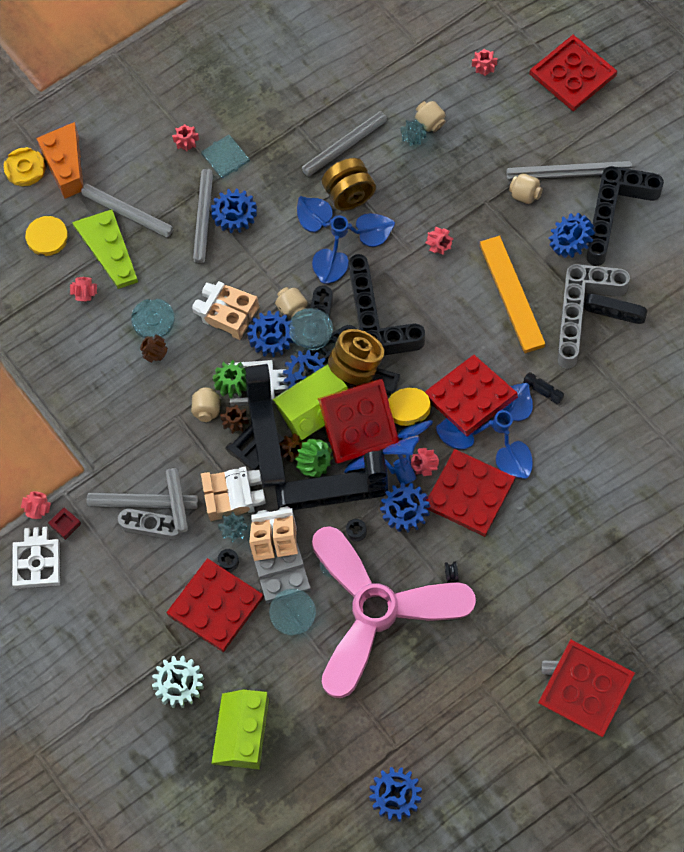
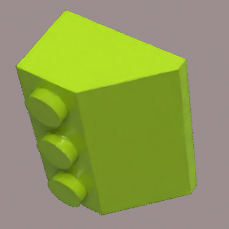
(301, 405)
(241, 729)

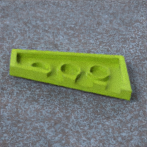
(108, 247)

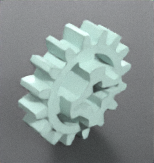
(185, 676)

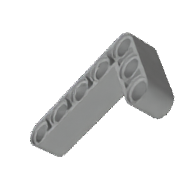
(572, 306)

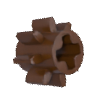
(153, 348)
(238, 423)
(290, 446)

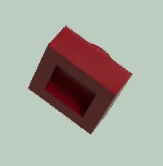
(64, 523)

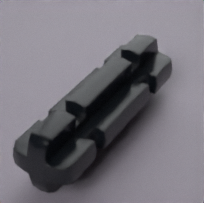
(544, 388)

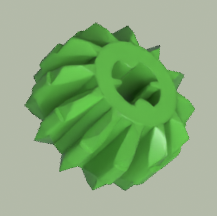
(223, 379)
(314, 458)

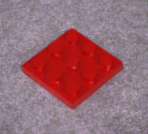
(573, 72)
(470, 395)
(358, 420)
(470, 492)
(215, 605)
(586, 688)

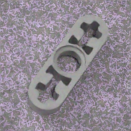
(133, 526)

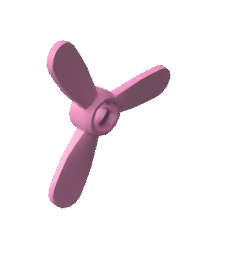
(423, 603)

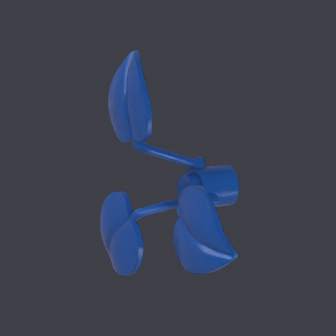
(329, 264)
(513, 458)
(402, 466)

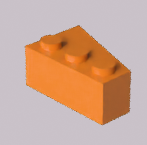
(63, 157)

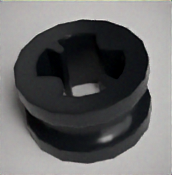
(356, 537)
(233, 555)
(451, 572)

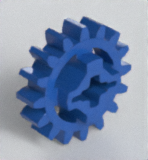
(234, 210)
(571, 235)
(271, 334)
(303, 363)
(414, 510)
(404, 789)

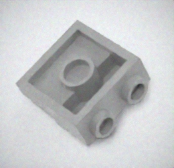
(281, 574)

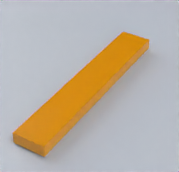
(512, 294)

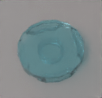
(152, 318)
(311, 329)
(292, 612)

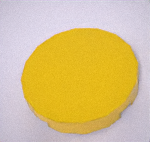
(24, 167)
(46, 235)
(409, 406)

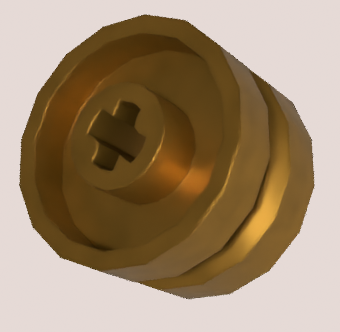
(348, 184)
(356, 356)

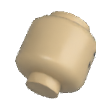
(430, 115)
(525, 188)
(290, 301)
(205, 404)

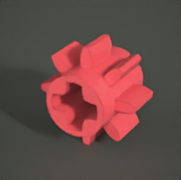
(484, 62)
(185, 137)
(439, 240)
(83, 289)
(424, 462)
(35, 505)

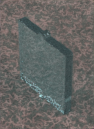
(225, 156)

